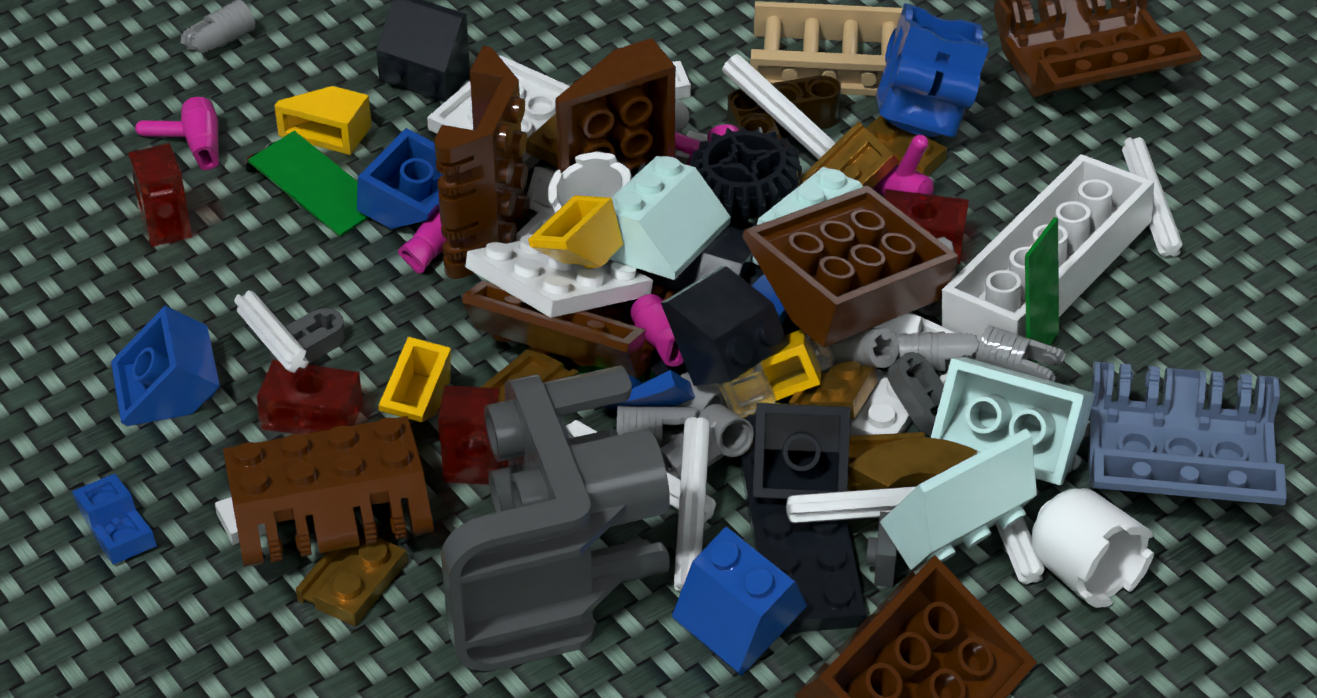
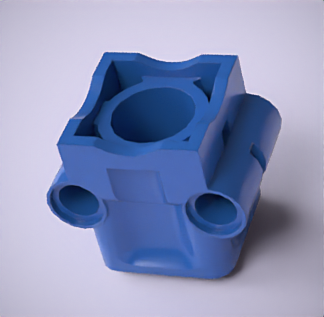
(930, 72)

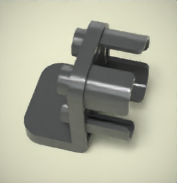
(526, 575)

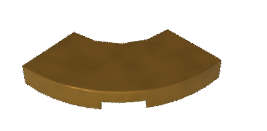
(907, 462)

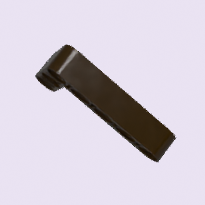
(814, 96)

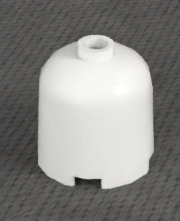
(593, 175)
(1091, 545)

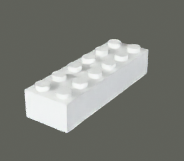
(1097, 216)

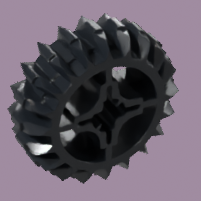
(748, 170)

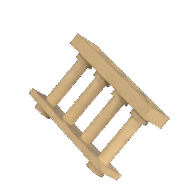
(814, 22)

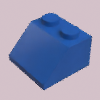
(401, 182)
(165, 369)
(736, 601)

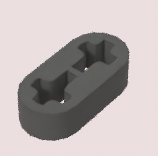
(317, 332)
(919, 393)

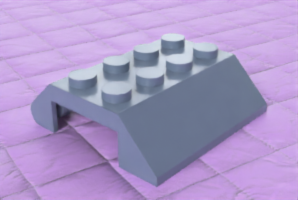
(1180, 443)

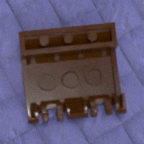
(1086, 44)
(483, 166)
(588, 337)
(326, 478)

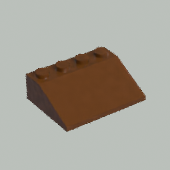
(620, 108)
(850, 264)
(924, 644)

